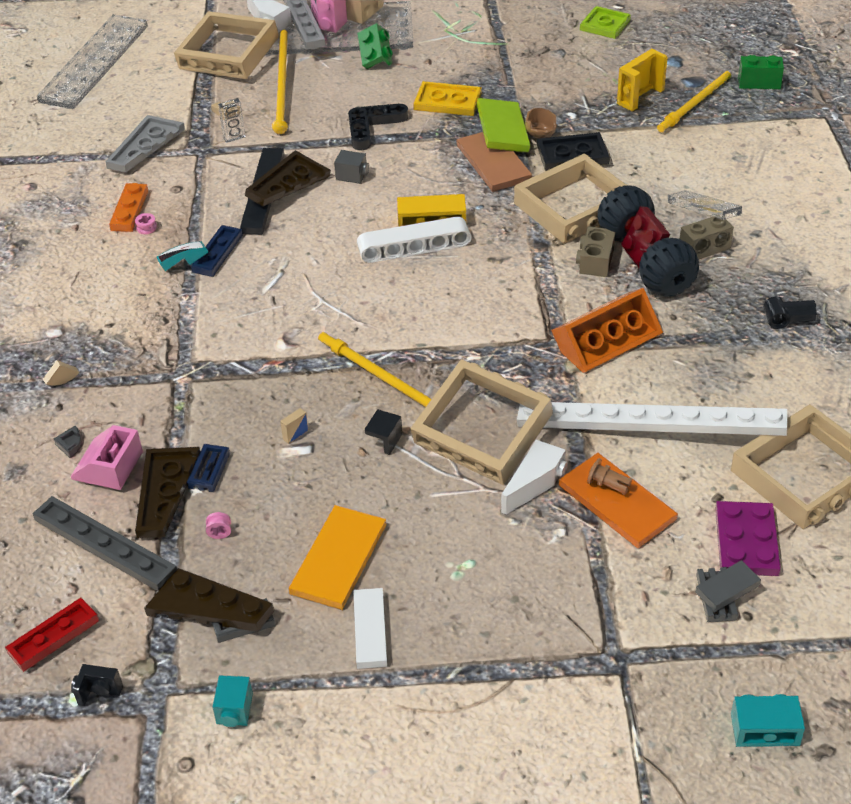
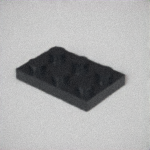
(561, 149)

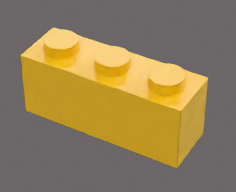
(430, 208)

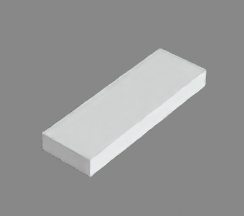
(370, 628)

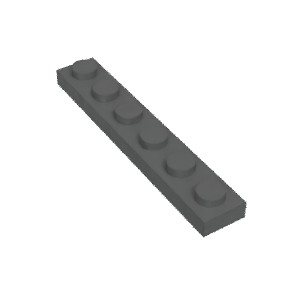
(105, 543)

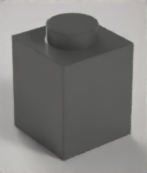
(351, 166)

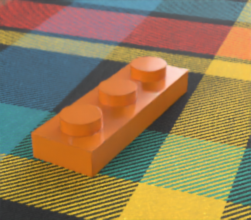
(128, 207)

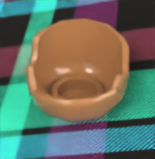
(540, 123)

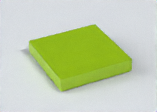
(605, 22)

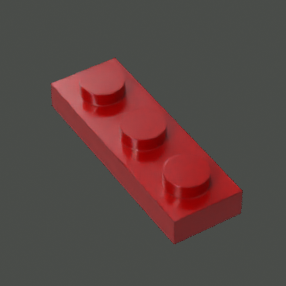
(52, 634)

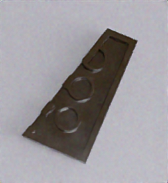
(286, 178)
(162, 488)
(207, 602)

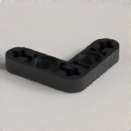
(373, 116)

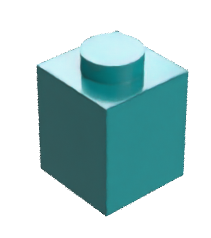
(232, 700)

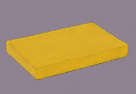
(447, 98)

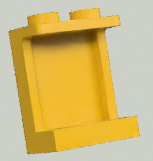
(640, 76)

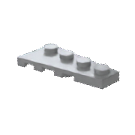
(143, 141)

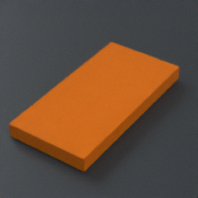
(634, 516)

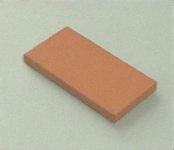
(495, 166)

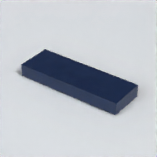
(219, 249)

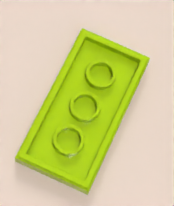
(503, 125)

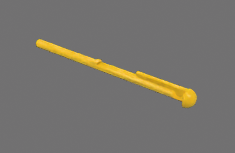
(280, 126)

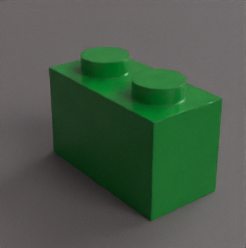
(760, 72)

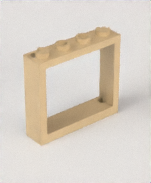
(239, 67)
(528, 195)
(466, 455)
(750, 455)

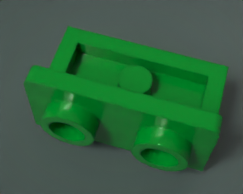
(374, 46)

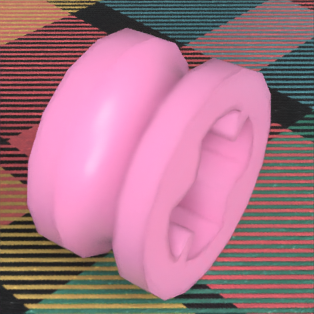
(145, 223)
(218, 525)

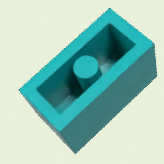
(767, 721)

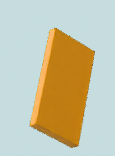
(337, 557)

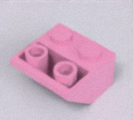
(110, 458)

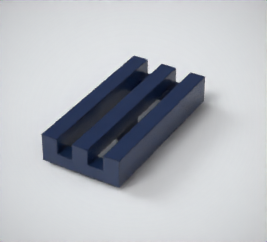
(216, 474)

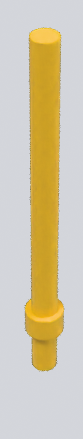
(674, 117)
(341, 348)

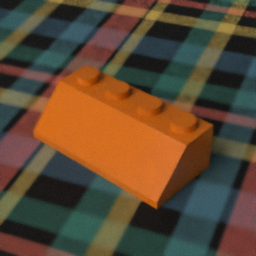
(608, 330)

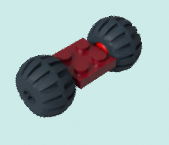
(663, 262)

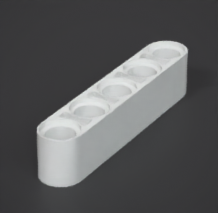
(413, 239)

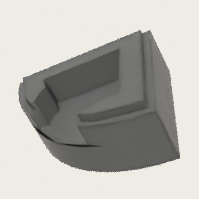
(69, 441)

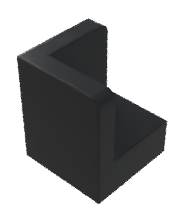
(385, 427)

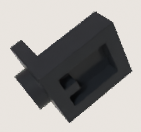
(97, 680)

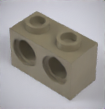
(708, 236)
(596, 251)

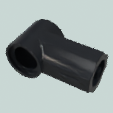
(781, 313)

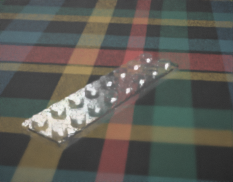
(92, 62)

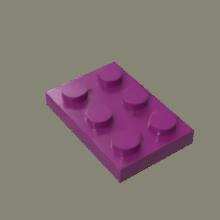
(748, 534)

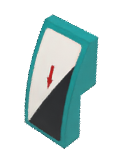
(189, 251)

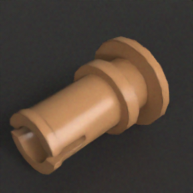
(608, 477)

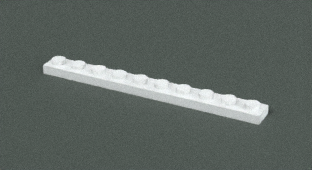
(664, 418)

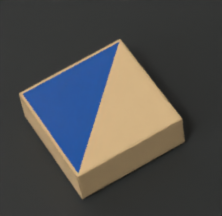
(294, 425)

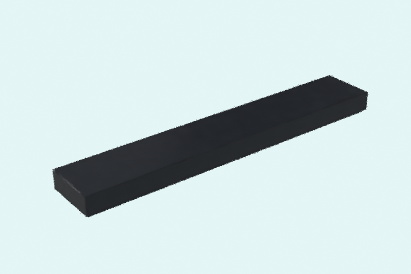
(255, 215)

